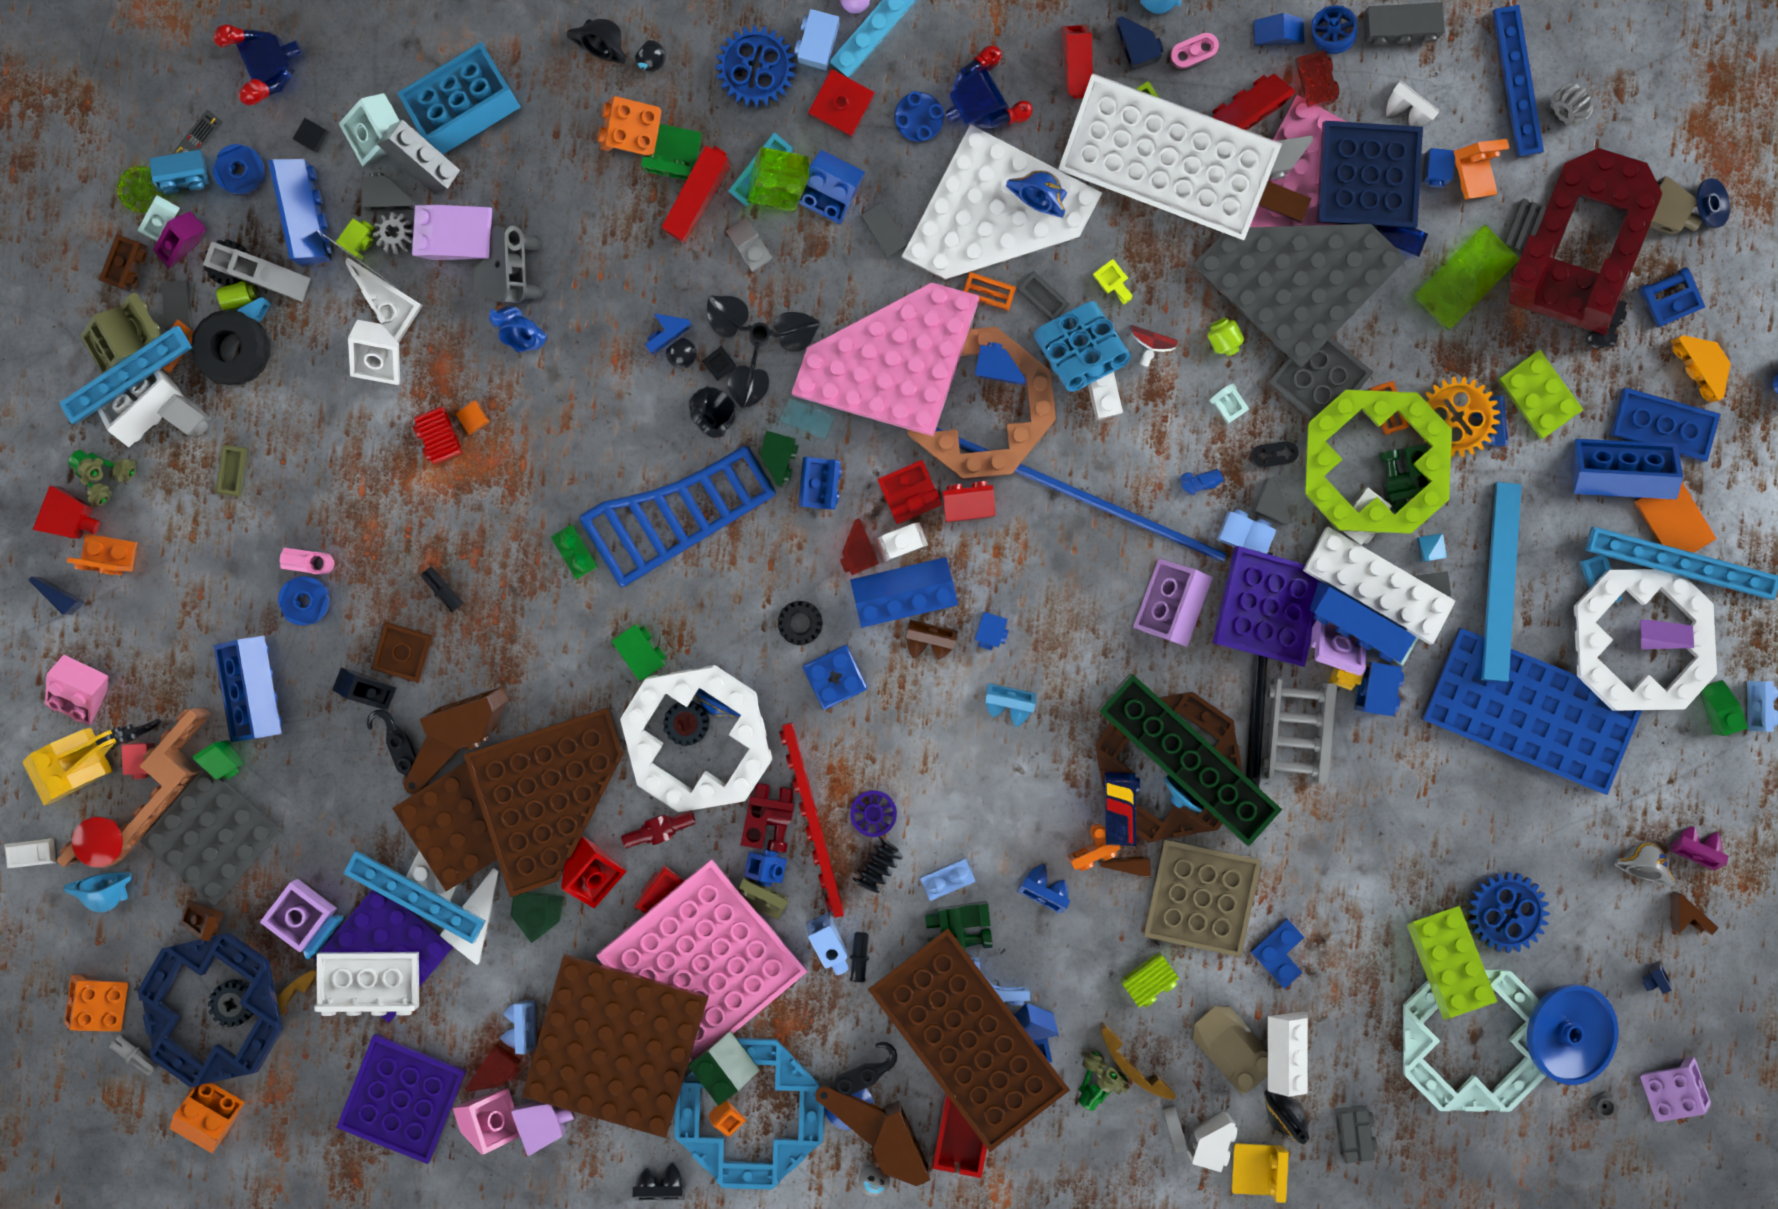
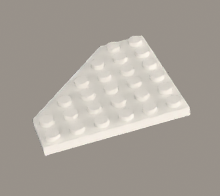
(981, 222)

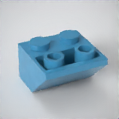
(179, 172)

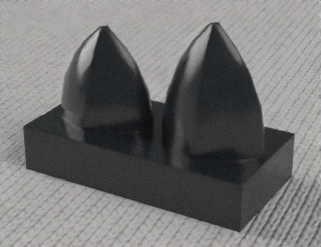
(669, 1189)

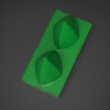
(574, 551)

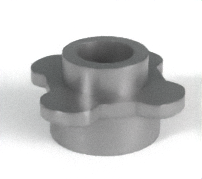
(1610, 1109)

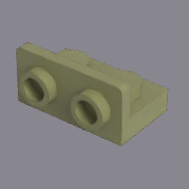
(763, 898)

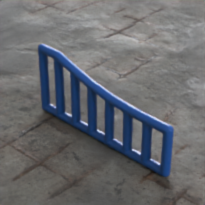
(658, 496)

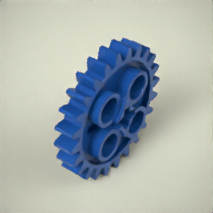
(734, 62)
(1527, 924)

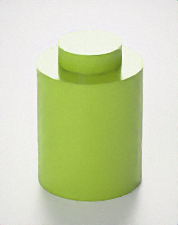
(236, 295)

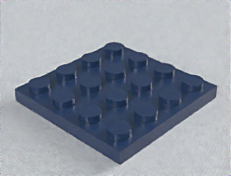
(1370, 174)

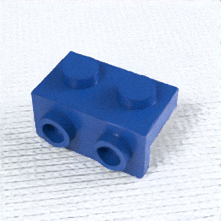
(819, 483)

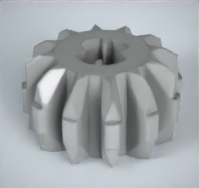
(1572, 104)
(389, 242)

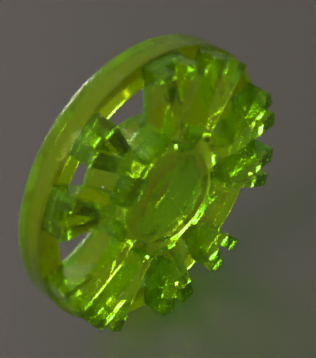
(139, 189)

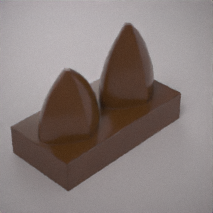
(940, 638)

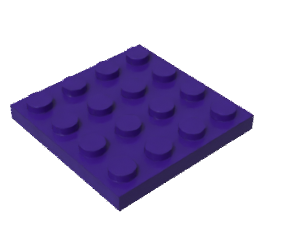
(1267, 607)
(390, 927)
(401, 1098)

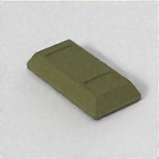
(231, 470)

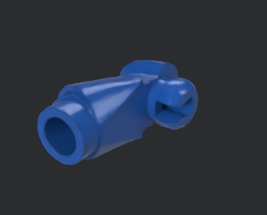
(1201, 482)

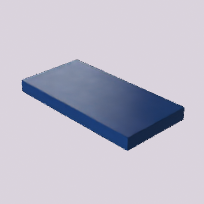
(1661, 420)

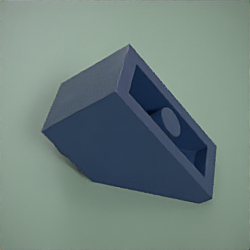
(1138, 43)

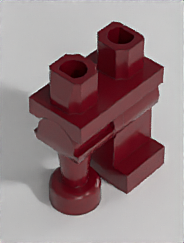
(768, 811)

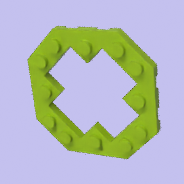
(1379, 408)

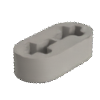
(1174, 1129)

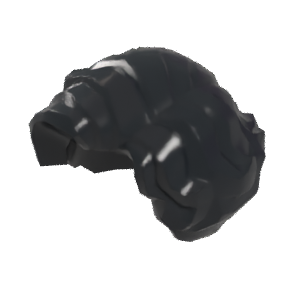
(712, 411)

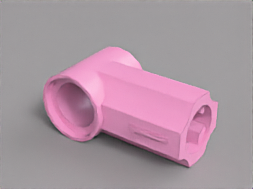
(305, 561)

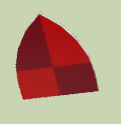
(1152, 343)

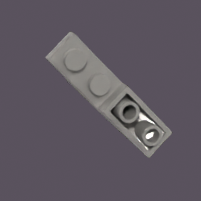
(257, 271)

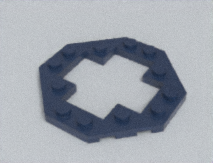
(258, 999)

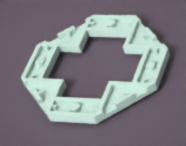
(1473, 1093)

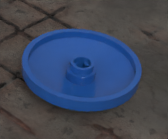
(1572, 1034)

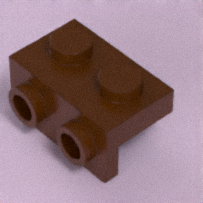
(123, 263)

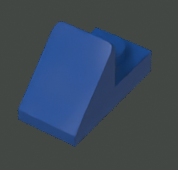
(673, 328)

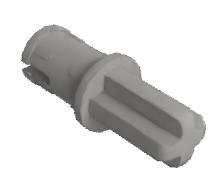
(134, 1056)

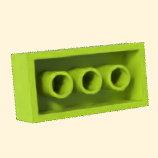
(1451, 963)

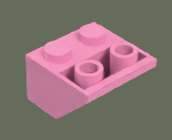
(75, 689)

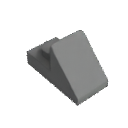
(749, 245)

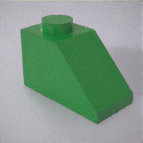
(1722, 709)
(219, 760)

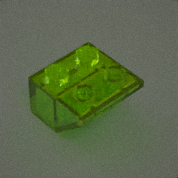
(778, 179)

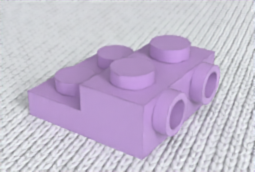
(1337, 649)

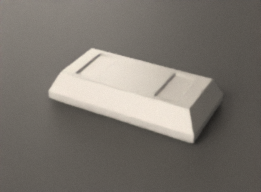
(30, 853)

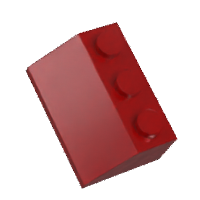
(1256, 104)

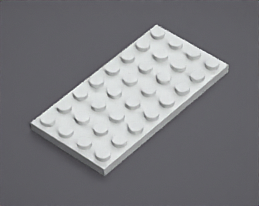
(1169, 156)

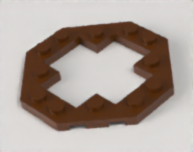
(1177, 821)

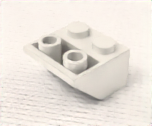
(1210, 1142)

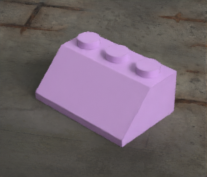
(1173, 602)

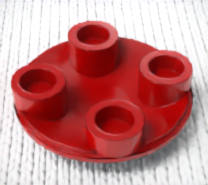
(97, 841)

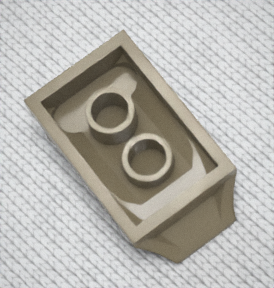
(1232, 1047)

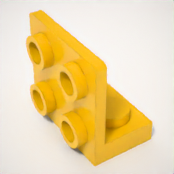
(1260, 1170)

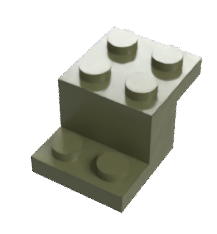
(119, 332)

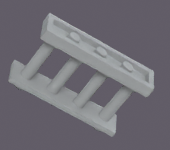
(1321, 745)

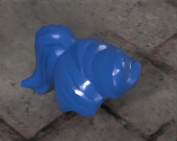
(517, 330)

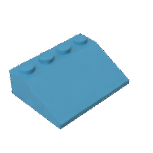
(459, 99)

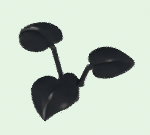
(794, 331)

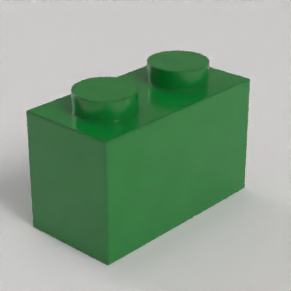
(639, 651)

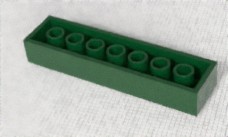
(1189, 759)

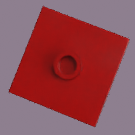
(841, 103)

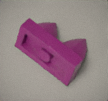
(1707, 854)

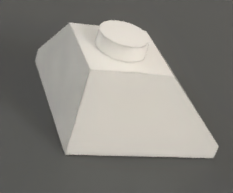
(373, 353)

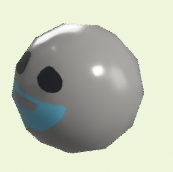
(873, 1181)

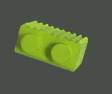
(1149, 980)

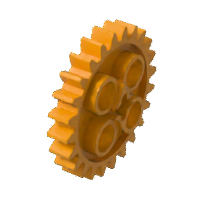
(1477, 403)

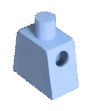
(828, 943)

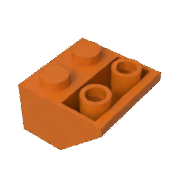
(206, 1115)

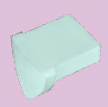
(1229, 403)

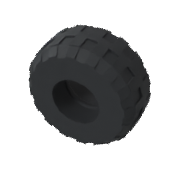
(207, 343)

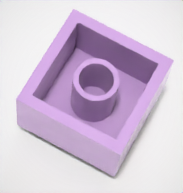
(298, 915)

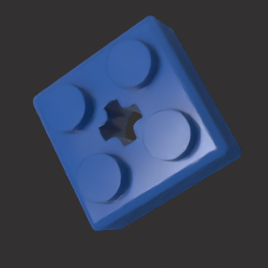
(841, 662)

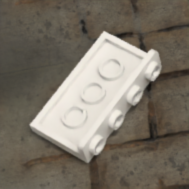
(367, 983)

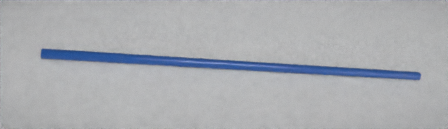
(1105, 506)

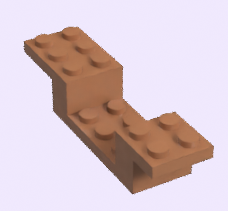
(170, 770)

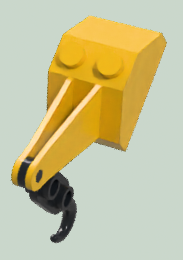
(76, 760)

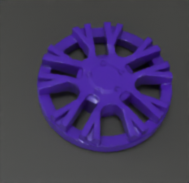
(873, 813)

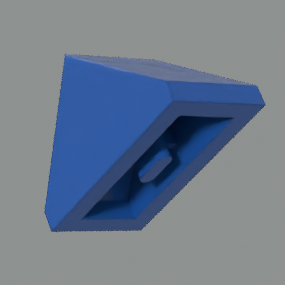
(1279, 30)
(1037, 1022)

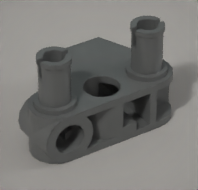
(494, 275)

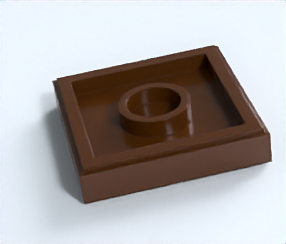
(402, 652)

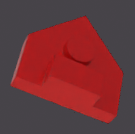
(657, 888)

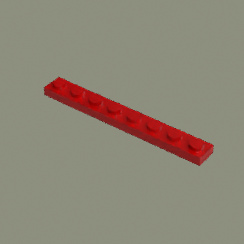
(814, 830)

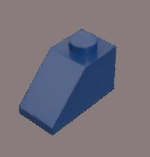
(998, 365)

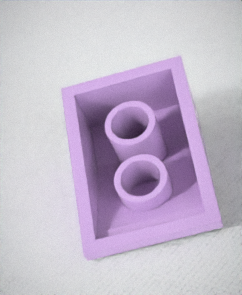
(451, 232)

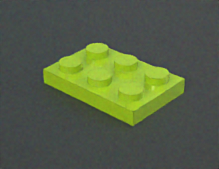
(1540, 394)

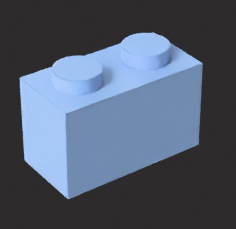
(818, 39)

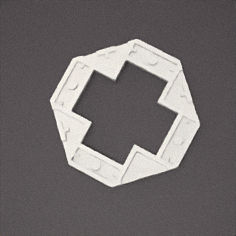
(1593, 640)
(645, 747)

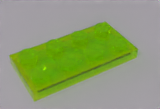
(1466, 277)

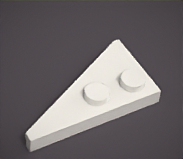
(391, 306)
(481, 905)

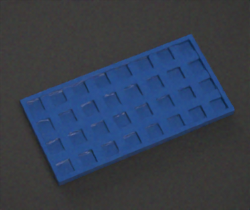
(1534, 717)

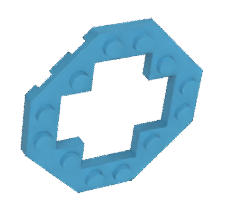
(786, 1151)

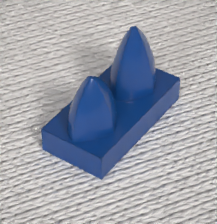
(1501, 438)
(1035, 888)

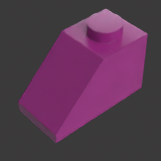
(179, 238)

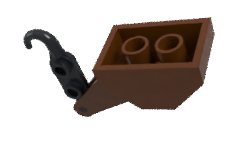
(447, 730)
(885, 1129)

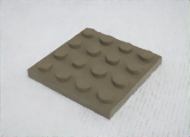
(1202, 898)

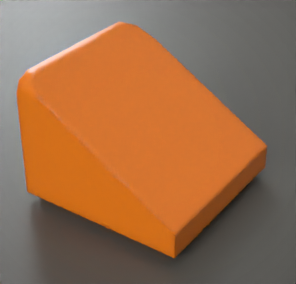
(472, 417)
(726, 1118)

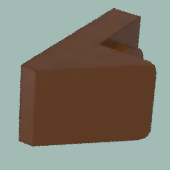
(1686, 913)
(201, 920)

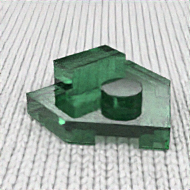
(536, 913)

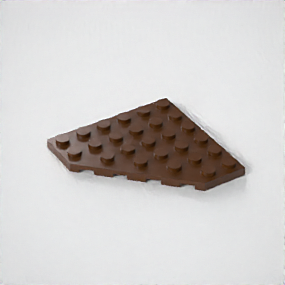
(543, 793)

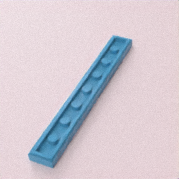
(1682, 563)
(1501, 581)

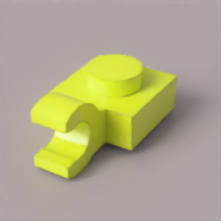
(1112, 279)

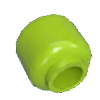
(1225, 336)

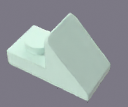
(156, 218)

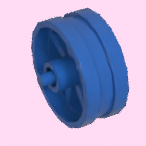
(1334, 31)

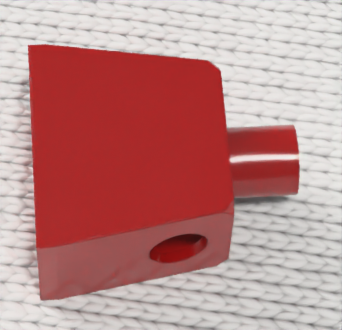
(65, 515)

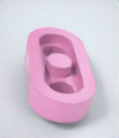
(1193, 50)

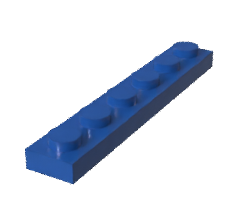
(1518, 81)

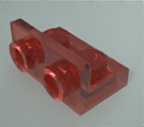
(1317, 79)

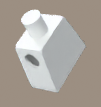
(901, 541)

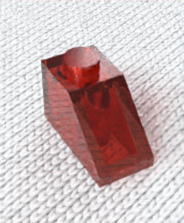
(858, 551)
(495, 1070)

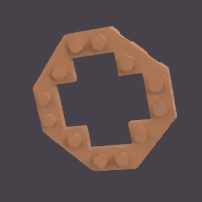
(1021, 436)

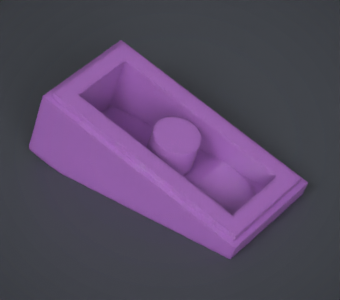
(1665, 635)

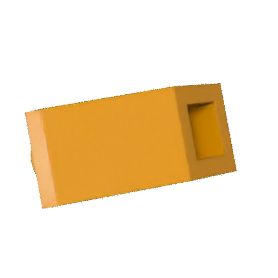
(1705, 364)

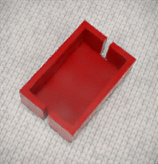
(957, 1143)

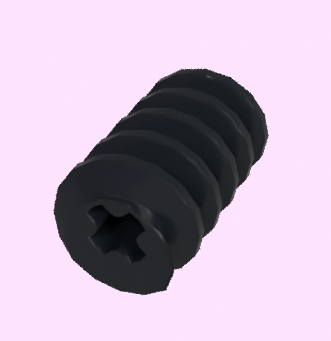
(878, 866)

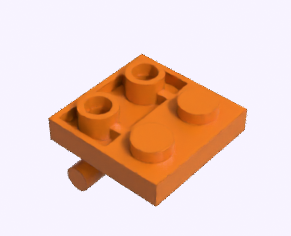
(1084, 858)

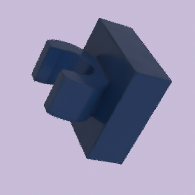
(1657, 978)

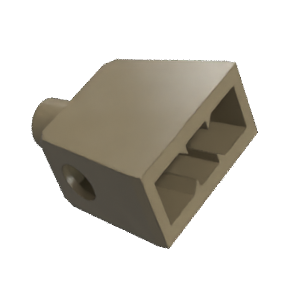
(1675, 209)

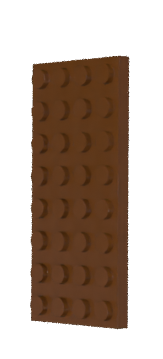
(968, 1039)

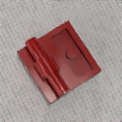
(909, 492)

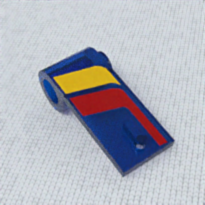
(1120, 807)

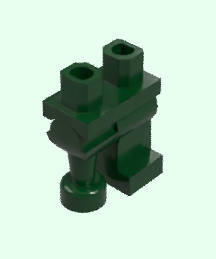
(1406, 484)
(959, 918)

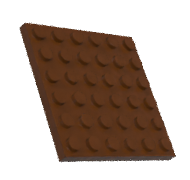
(615, 1045)

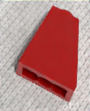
(1077, 58)

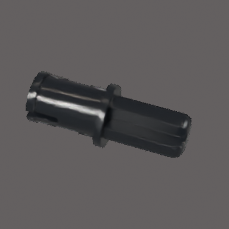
(441, 589)
(859, 957)

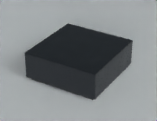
(310, 135)
(719, 363)

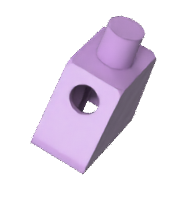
(540, 1124)

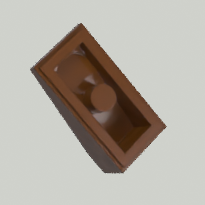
(1133, 865)

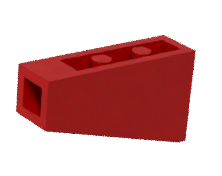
(697, 193)

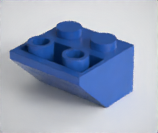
(831, 186)

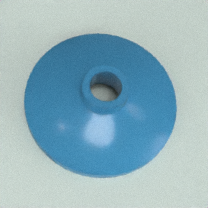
(1181, 797)

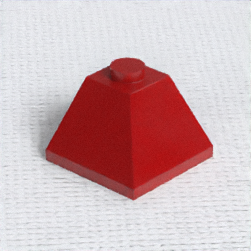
(590, 873)

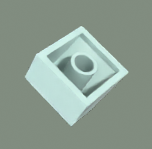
(366, 125)

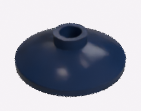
(1713, 203)

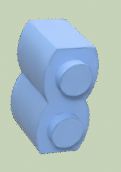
(1244, 532)

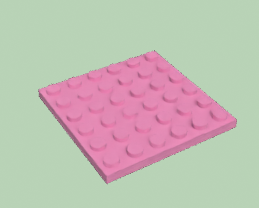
(711, 944)

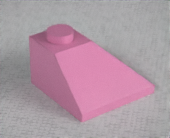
(487, 1120)

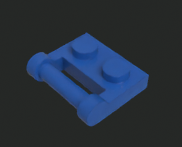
(1675, 305)

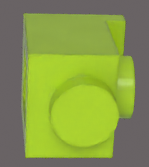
(356, 237)

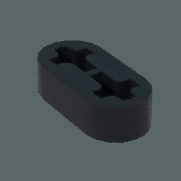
(1273, 448)

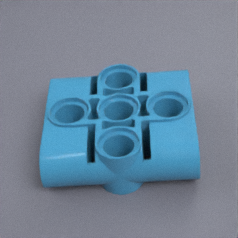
(1082, 346)

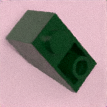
(777, 453)

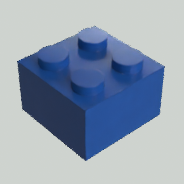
(1379, 689)

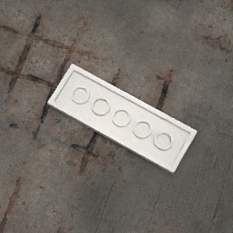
(1379, 585)

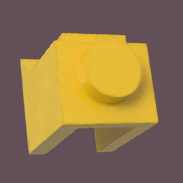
(1345, 679)

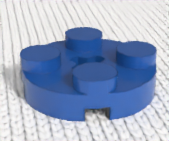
(225, 164)
(298, 587)

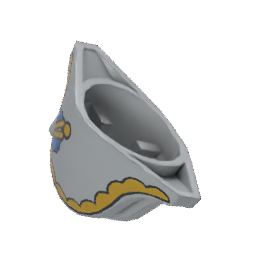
(1647, 863)

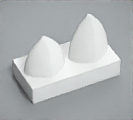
(1403, 97)

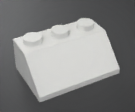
(137, 408)
(1288, 1053)

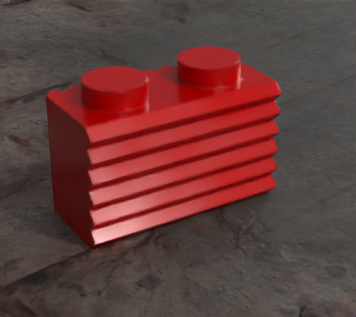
(437, 435)

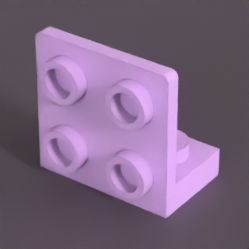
(1676, 1092)

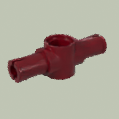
(658, 829)

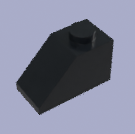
(363, 689)

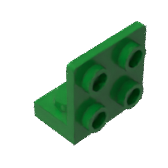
(674, 152)

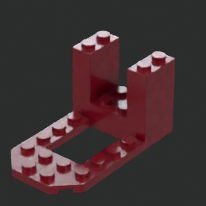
(1569, 290)

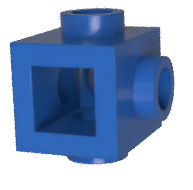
(770, 868)

